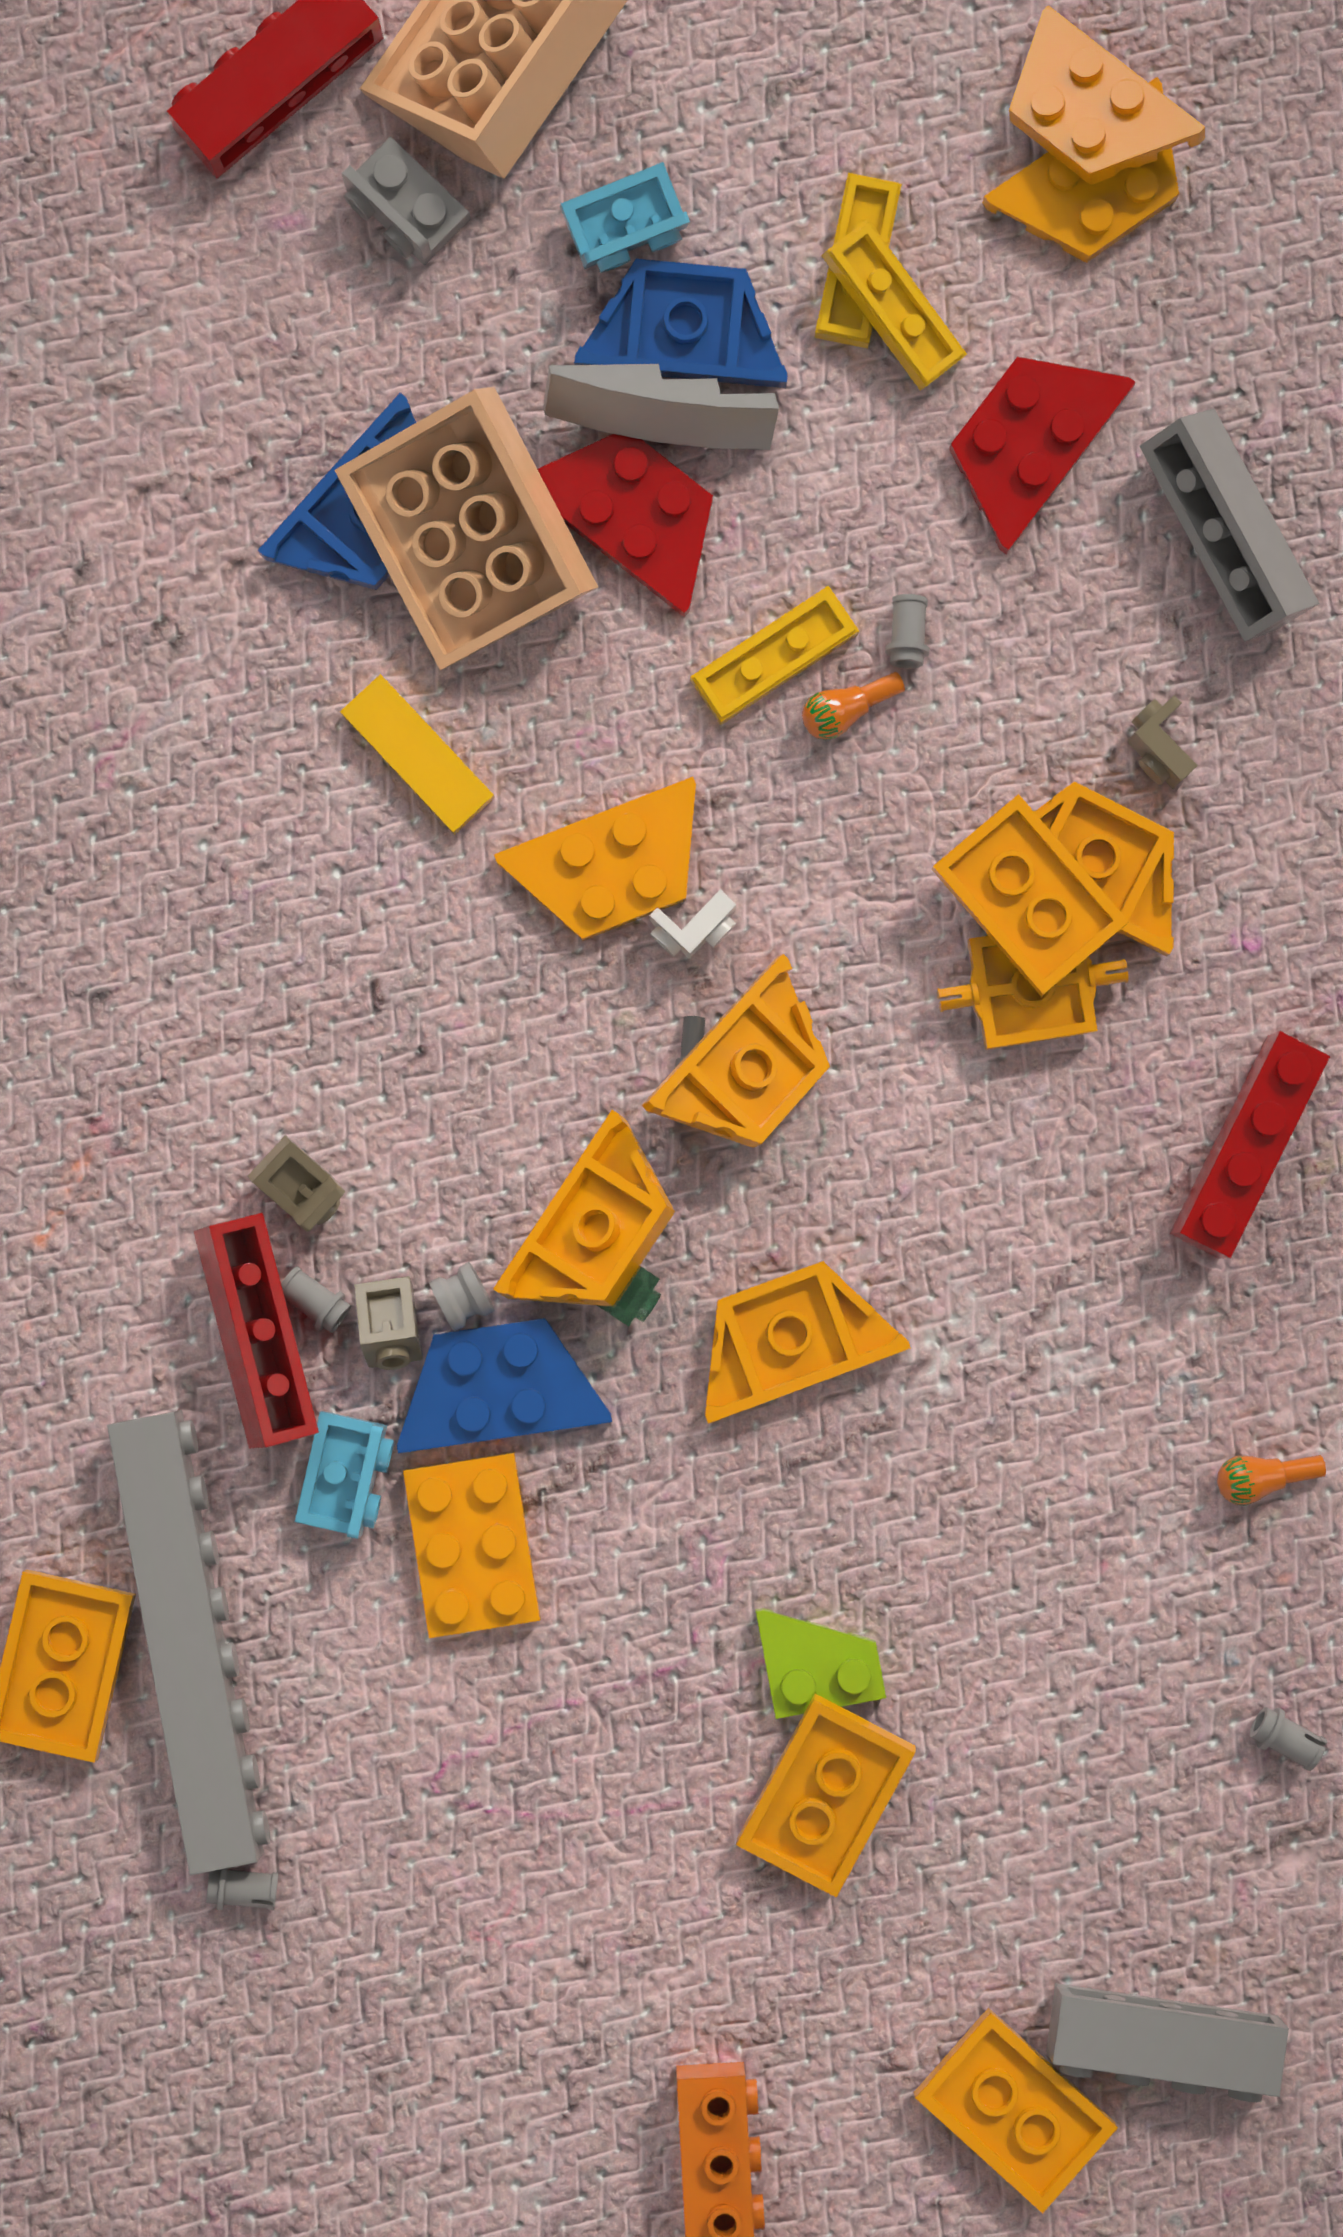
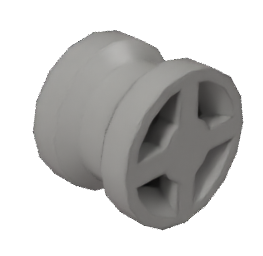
(461, 1296)

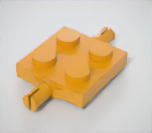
(1014, 1011)

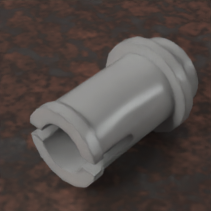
(908, 631)
(315, 1300)
(1287, 1738)
(242, 1889)

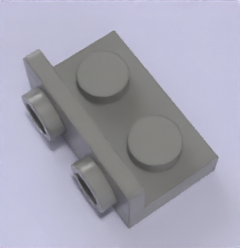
(405, 201)

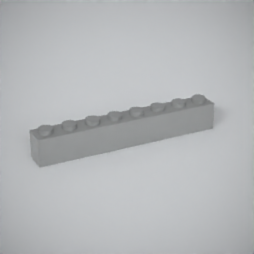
(188, 1642)

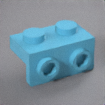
(625, 217)
(343, 1474)

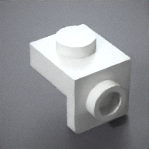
(708, 925)

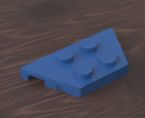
(689, 322)
(325, 530)
(498, 1387)

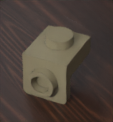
(1160, 754)
(298, 1184)

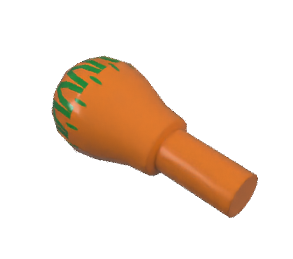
(836, 710)
(1251, 1478)

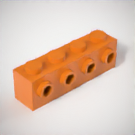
(718, 2150)

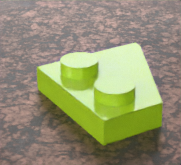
(818, 1660)

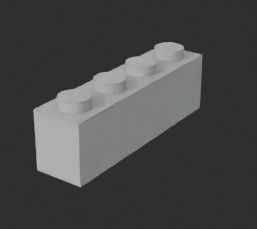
(1229, 524)
(1167, 2042)

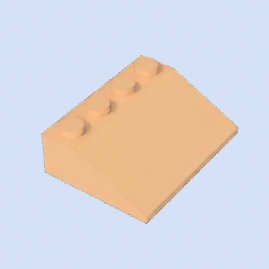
(486, 70)
(466, 526)

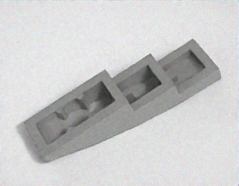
(642, 405)

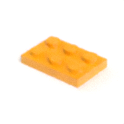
(1030, 895)
(471, 1545)
(62, 1664)
(825, 1795)
(1015, 2110)

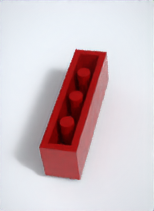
(271, 77)
(1249, 1145)
(256, 1331)

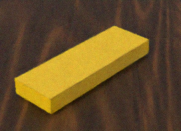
(863, 199)
(894, 304)
(774, 655)
(417, 754)

